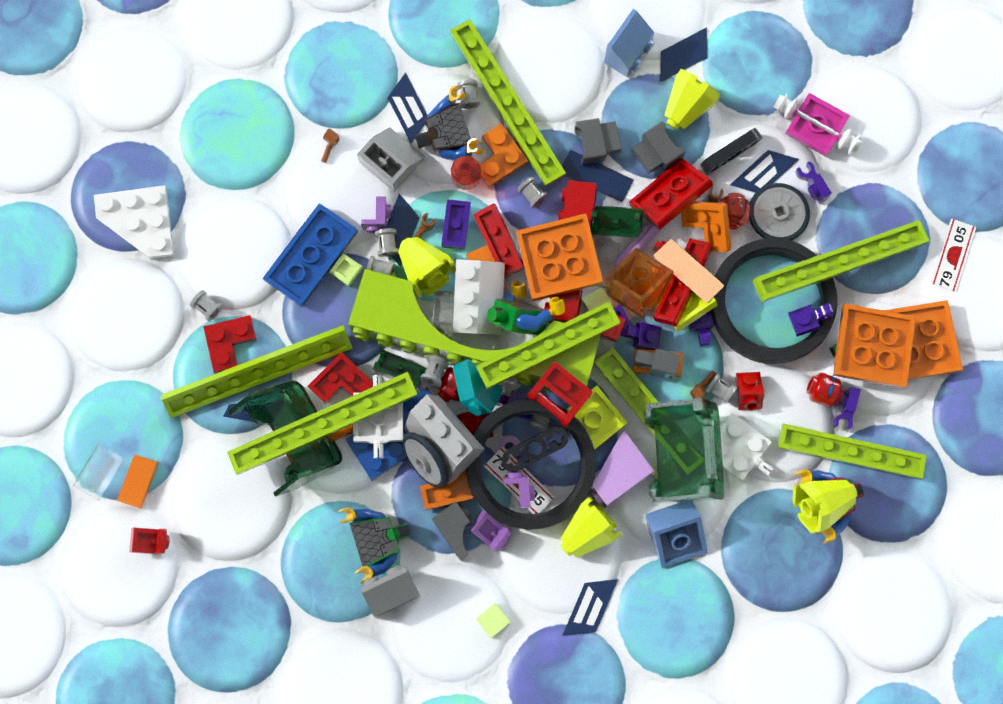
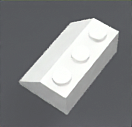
(475, 292)

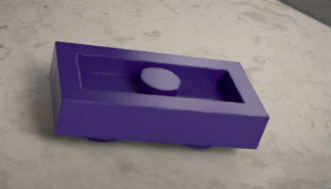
(456, 224)

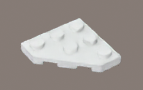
(139, 218)

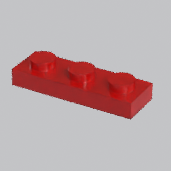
(499, 239)

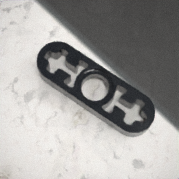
(731, 151)
(555, 446)

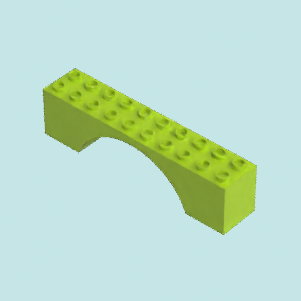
(390, 314)

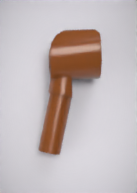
(332, 139)
(715, 199)
(425, 226)
(698, 391)

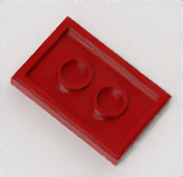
(671, 193)

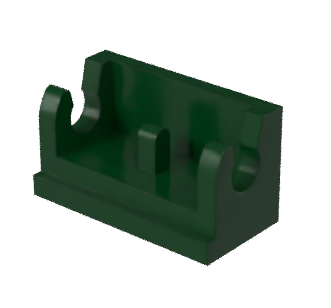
(617, 221)
(392, 365)

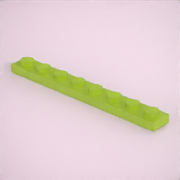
(507, 103)
(840, 261)
(256, 371)
(322, 423)

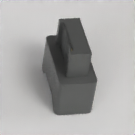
(597, 140)
(657, 149)
(660, 363)

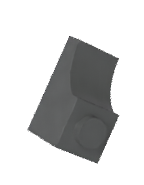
(452, 525)

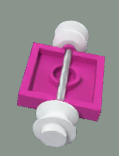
(817, 124)

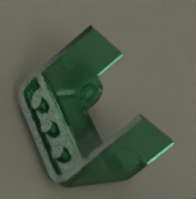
(280, 407)

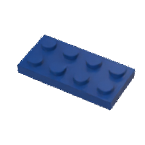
(310, 255)
(393, 451)

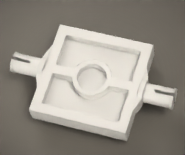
(380, 428)
(742, 448)

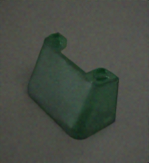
(686, 451)

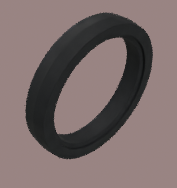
(732, 336)
(552, 516)

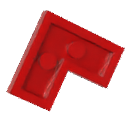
(223, 336)
(339, 374)

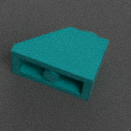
(473, 391)

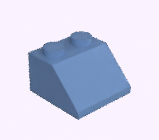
(629, 44)
(676, 533)

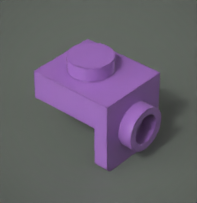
(383, 212)
(526, 492)
(490, 531)

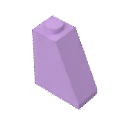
(620, 472)

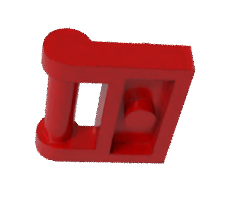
(565, 387)

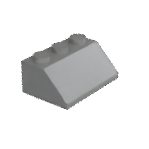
(445, 432)

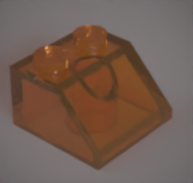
(638, 282)

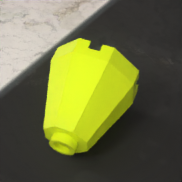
(689, 100)
(425, 266)
(823, 502)
(589, 530)

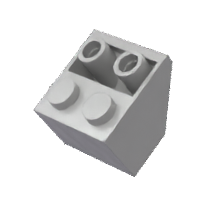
(390, 158)
(390, 591)

